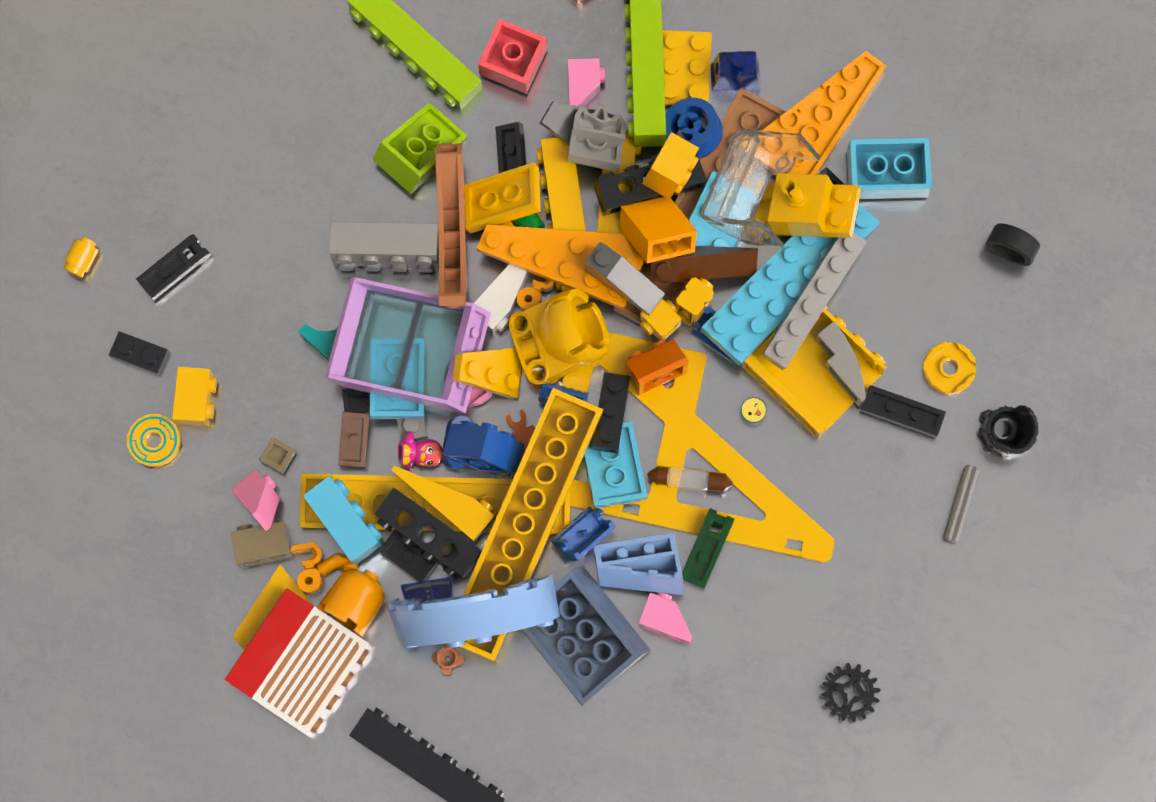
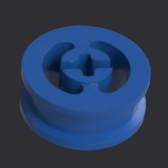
(685, 116)

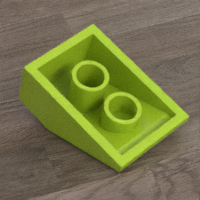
(410, 149)

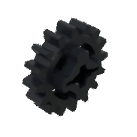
(838, 689)

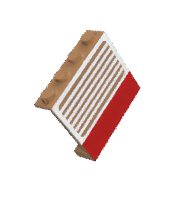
(297, 662)

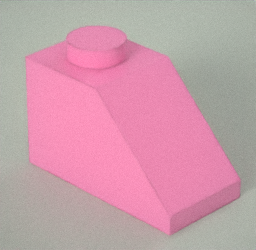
(584, 80)
(258, 497)
(664, 618)

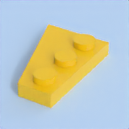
(490, 371)
(264, 604)

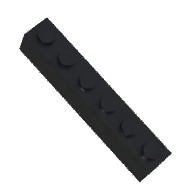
(420, 761)

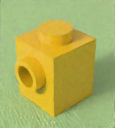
(662, 320)

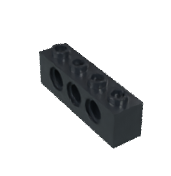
(611, 198)
(397, 504)

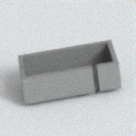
(384, 246)

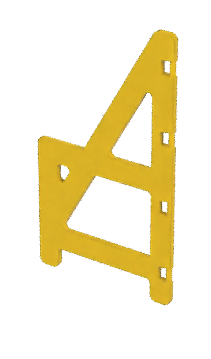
(687, 431)

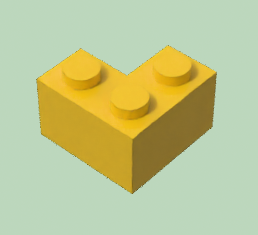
(672, 166)

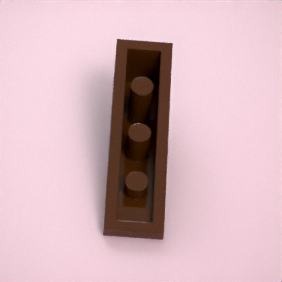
(706, 263)

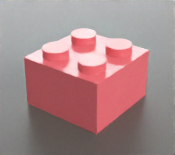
(512, 56)

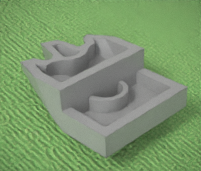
(597, 139)

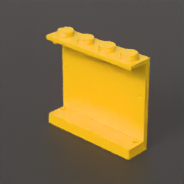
(806, 385)

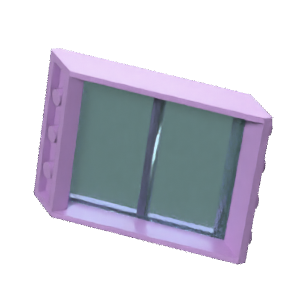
(404, 344)

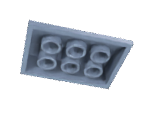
(589, 639)

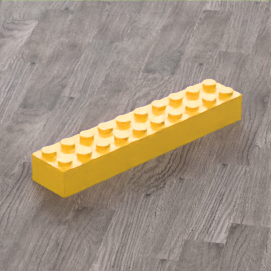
(533, 501)

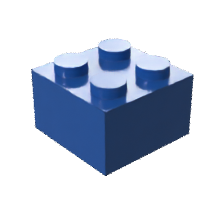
(484, 447)

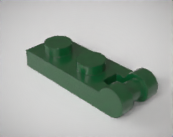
(706, 549)

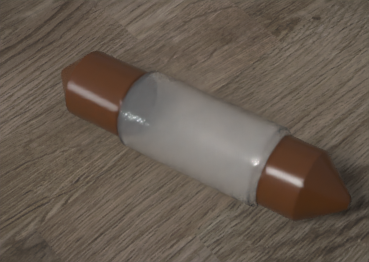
(690, 478)

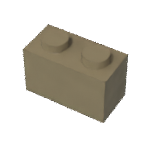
(257, 545)

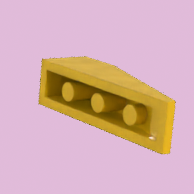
(460, 509)

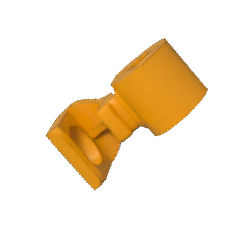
(532, 296)
(310, 579)

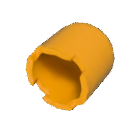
(354, 600)

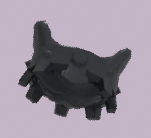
(1009, 429)

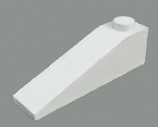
(501, 297)

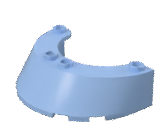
(475, 615)

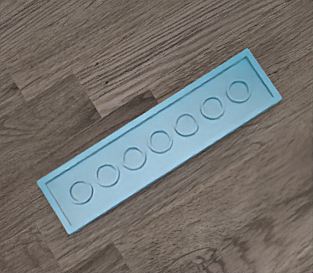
(771, 292)

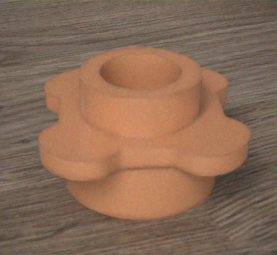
(447, 666)

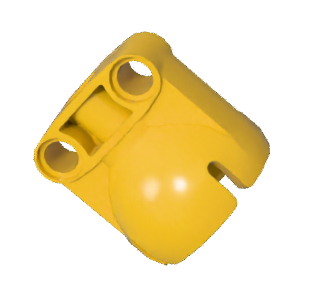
(559, 336)

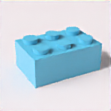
(890, 167)
(344, 519)

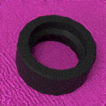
(1013, 244)

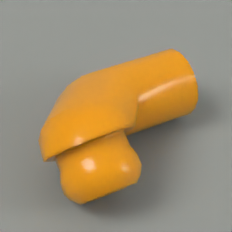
(336, 561)

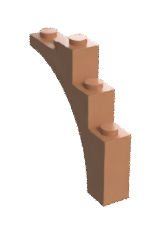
(451, 225)

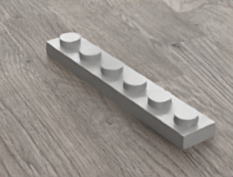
(813, 300)

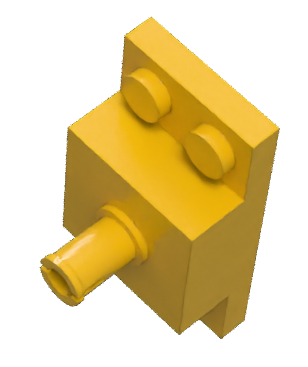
(809, 206)

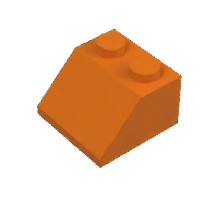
(656, 366)

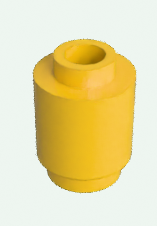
(80, 256)

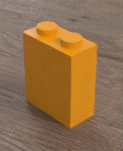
(657, 229)

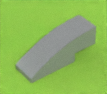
(842, 362)

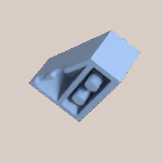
(641, 564)

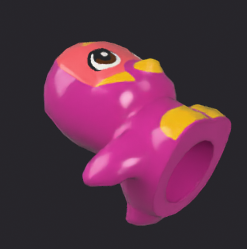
(422, 452)

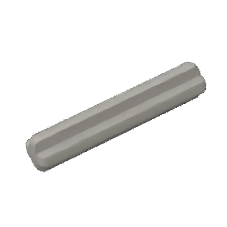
(961, 503)

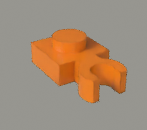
(522, 432)

